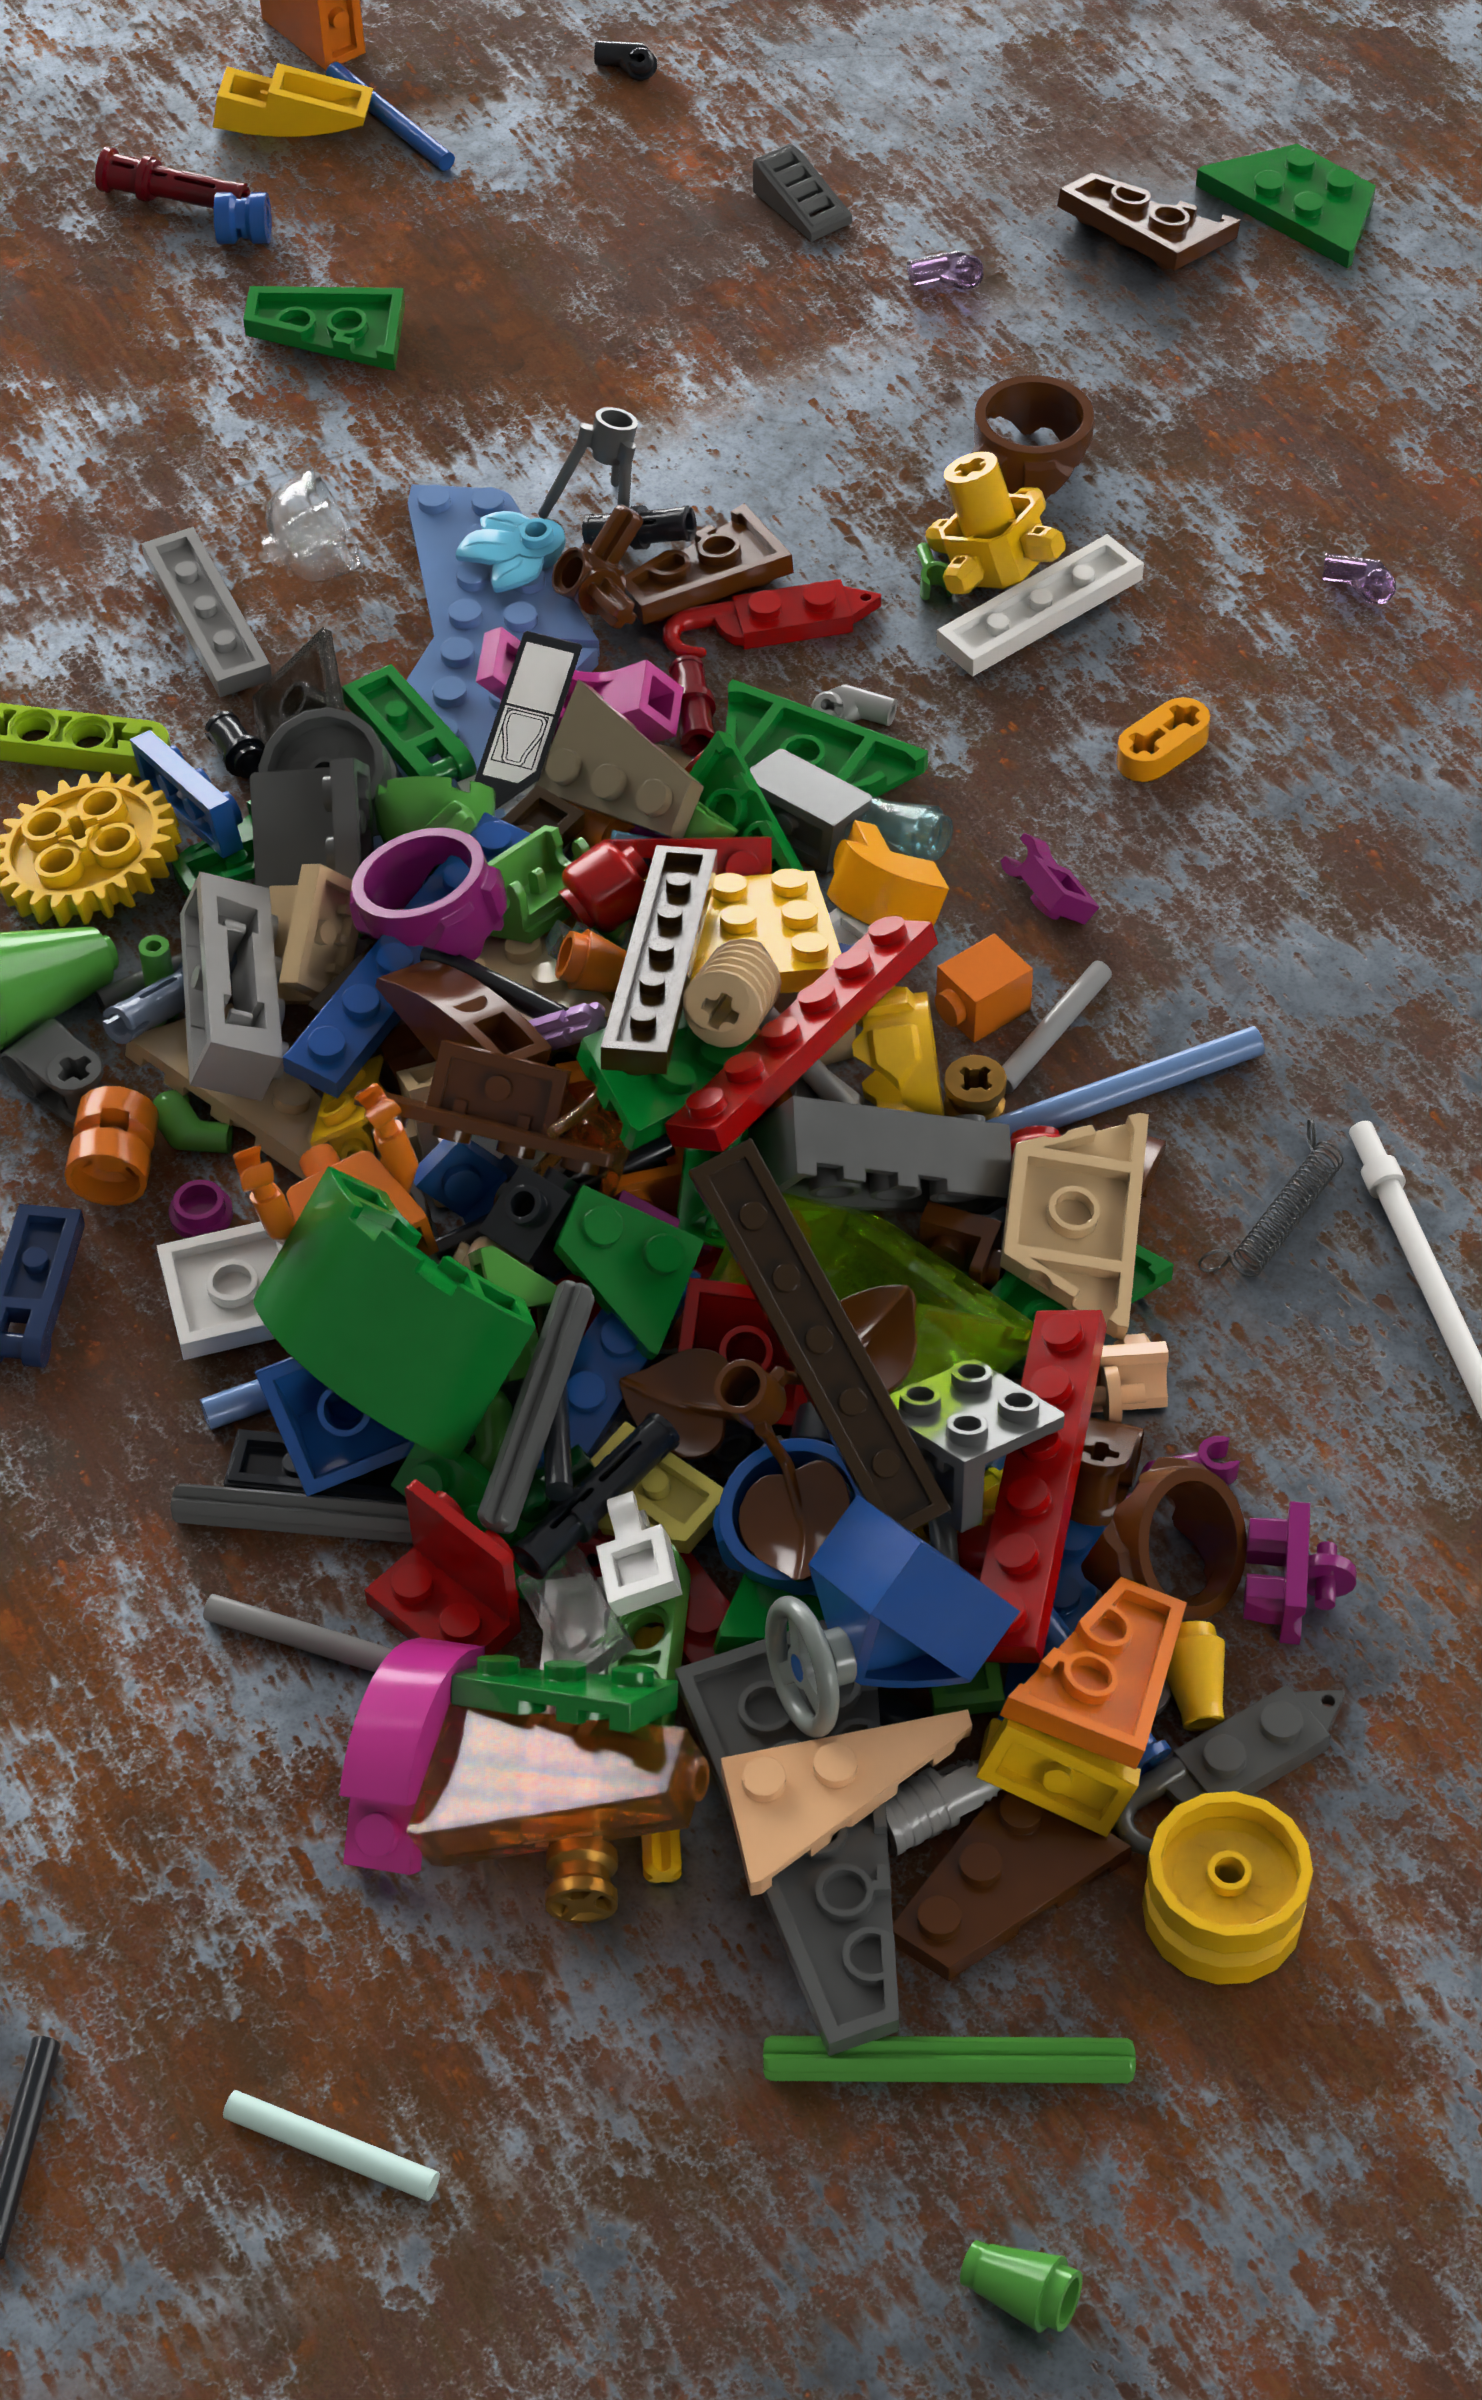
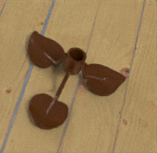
(698, 1389)

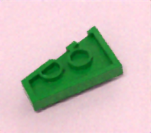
(625, 1697)

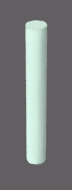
(331, 2145)

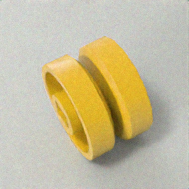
(1226, 1887)

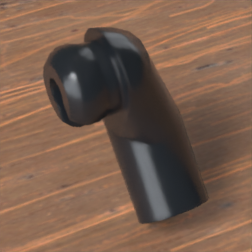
(629, 56)

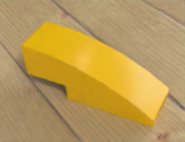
(289, 103)

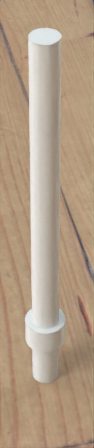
(1386, 1182)

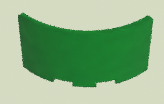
(386, 1322)

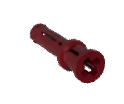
(150, 180)

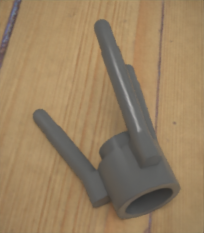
(611, 444)

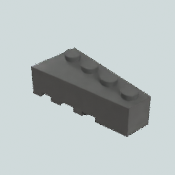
(885, 1156)

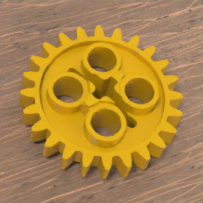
(87, 848)

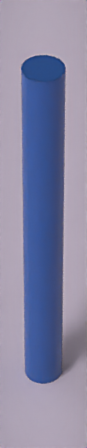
(399, 122)

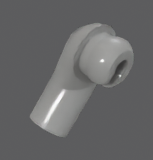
(856, 704)

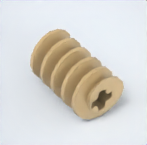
(732, 993)

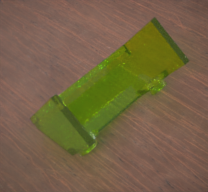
(953, 1313)

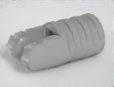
(934, 1803)

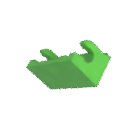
(532, 883)

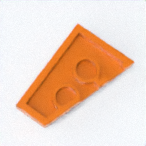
(1106, 1675)

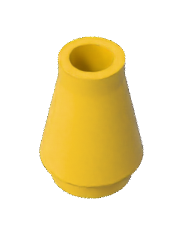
(1198, 1675)

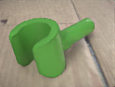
(931, 572)

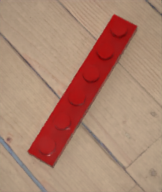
(800, 1034)
(1042, 1480)

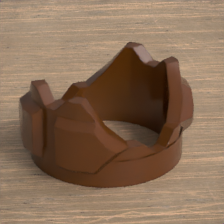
(1034, 404)
(1203, 1513)

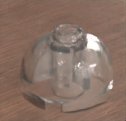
(309, 531)

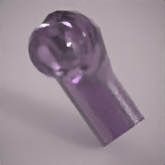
(949, 268)
(1365, 575)

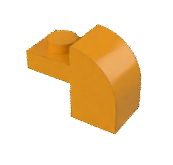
(881, 883)

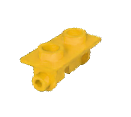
(344, 1122)

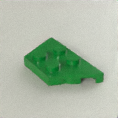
(1296, 196)
(853, 753)
(652, 1099)

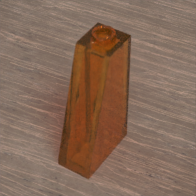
(528, 1781)

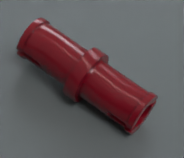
(696, 705)

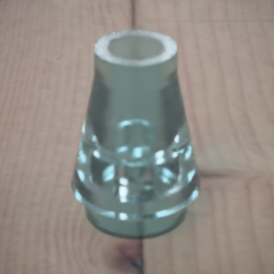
(912, 827)

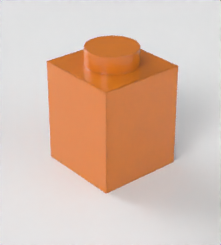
(983, 988)

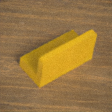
(1056, 1775)

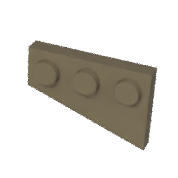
(615, 770)

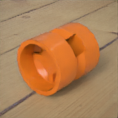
(112, 1146)

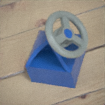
(891, 1616)

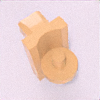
(1131, 1377)

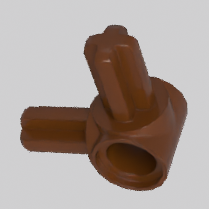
(593, 573)

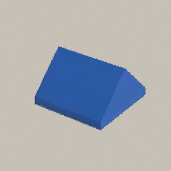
(324, 1432)

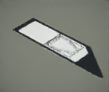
(527, 715)

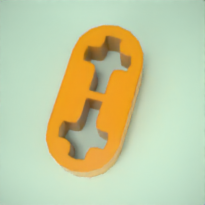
(1157, 734)

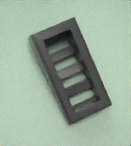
(796, 190)

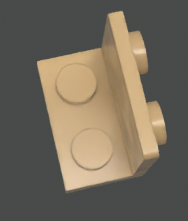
(313, 932)

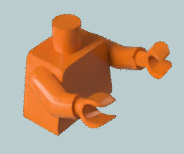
(391, 1174)

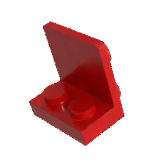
(452, 1581)

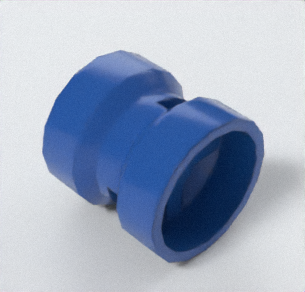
(242, 218)

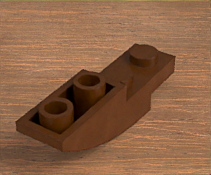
(455, 1007)

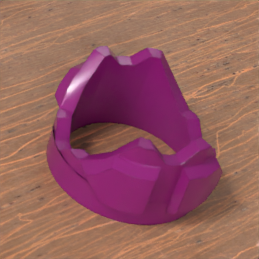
(449, 925)

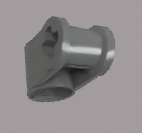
(53, 1069)

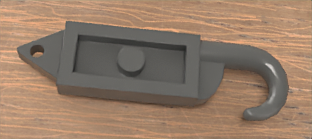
(1238, 1754)

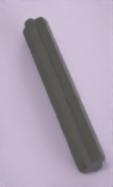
(536, 1407)
(291, 1512)

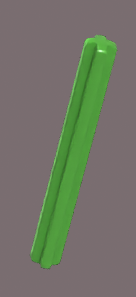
(953, 2060)

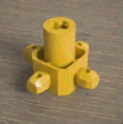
(993, 534)

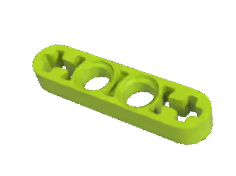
(65, 731)

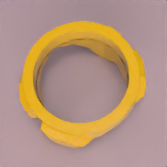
(902, 1051)

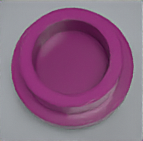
(200, 1209)

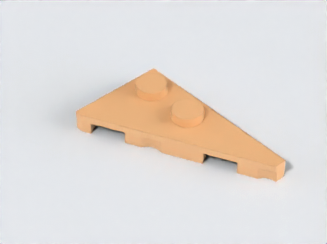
(804, 1792)

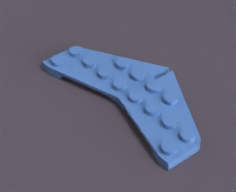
(466, 607)

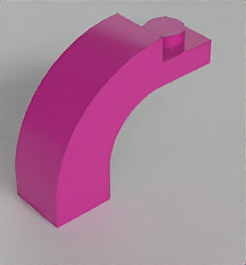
(636, 691)
(394, 1747)

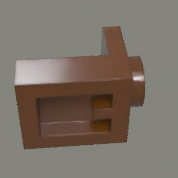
(964, 1241)

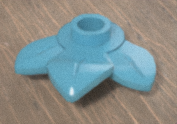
(514, 547)

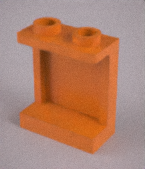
(320, 28)

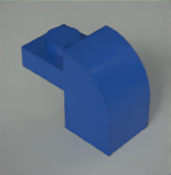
(463, 1177)

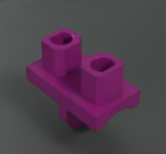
(1284, 1597)

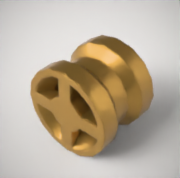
(975, 1087)
(581, 1880)

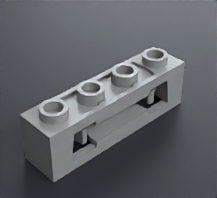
(246, 1048)

